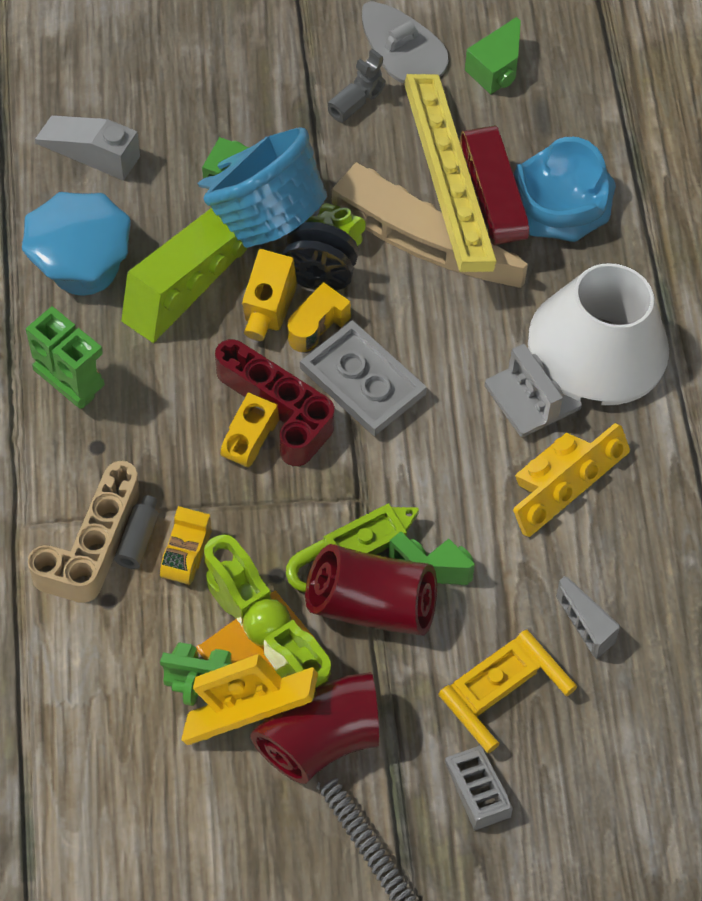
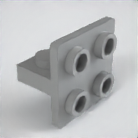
(528, 394)

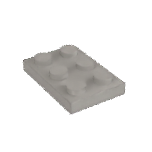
(363, 378)

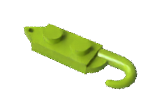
(366, 534)

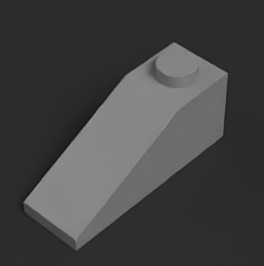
(92, 142)

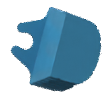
(267, 188)

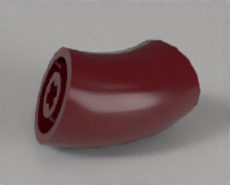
(372, 590)
(331, 726)

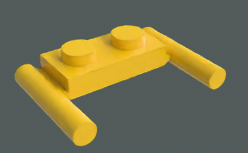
(496, 679)

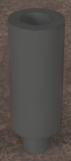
(137, 533)

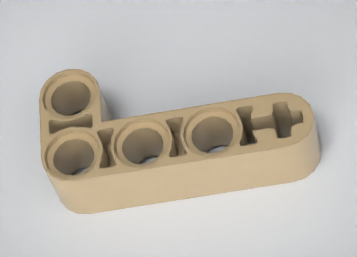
(93, 531)

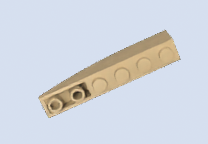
(413, 224)

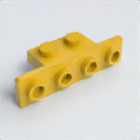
(565, 473)
(244, 695)

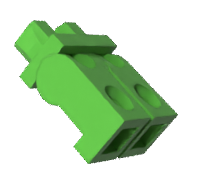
(65, 357)

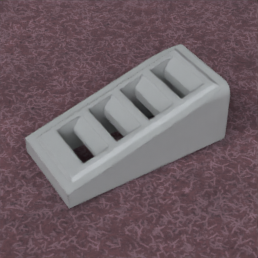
(590, 620)
(489, 814)

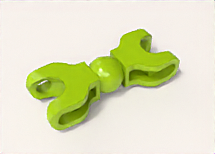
(264, 620)

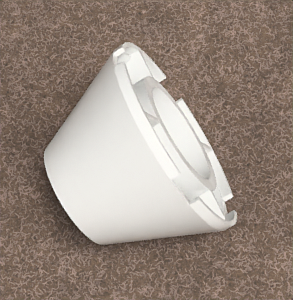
(599, 357)

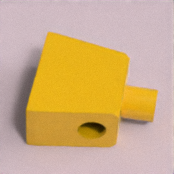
(268, 293)

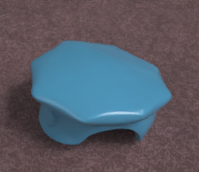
(565, 190)
(77, 240)

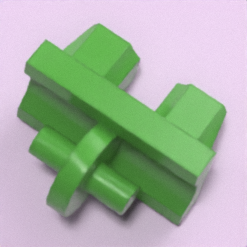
(183, 667)

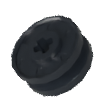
(322, 255)

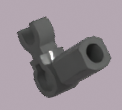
(366, 84)

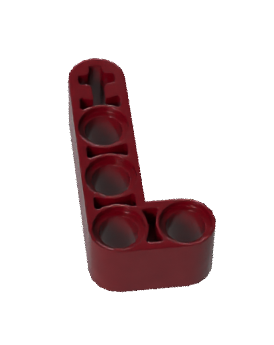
(494, 185)
(240, 367)

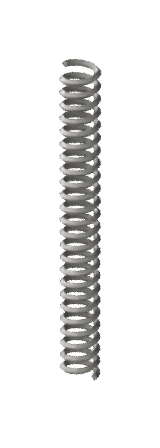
(344, 802)

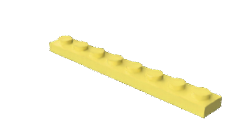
(450, 174)

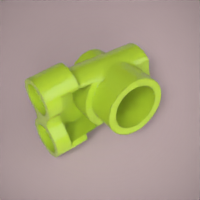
(342, 219)

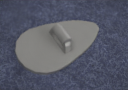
(402, 42)

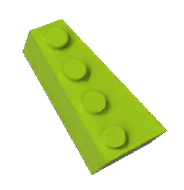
(177, 274)

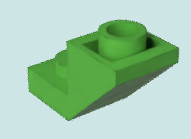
(450, 562)

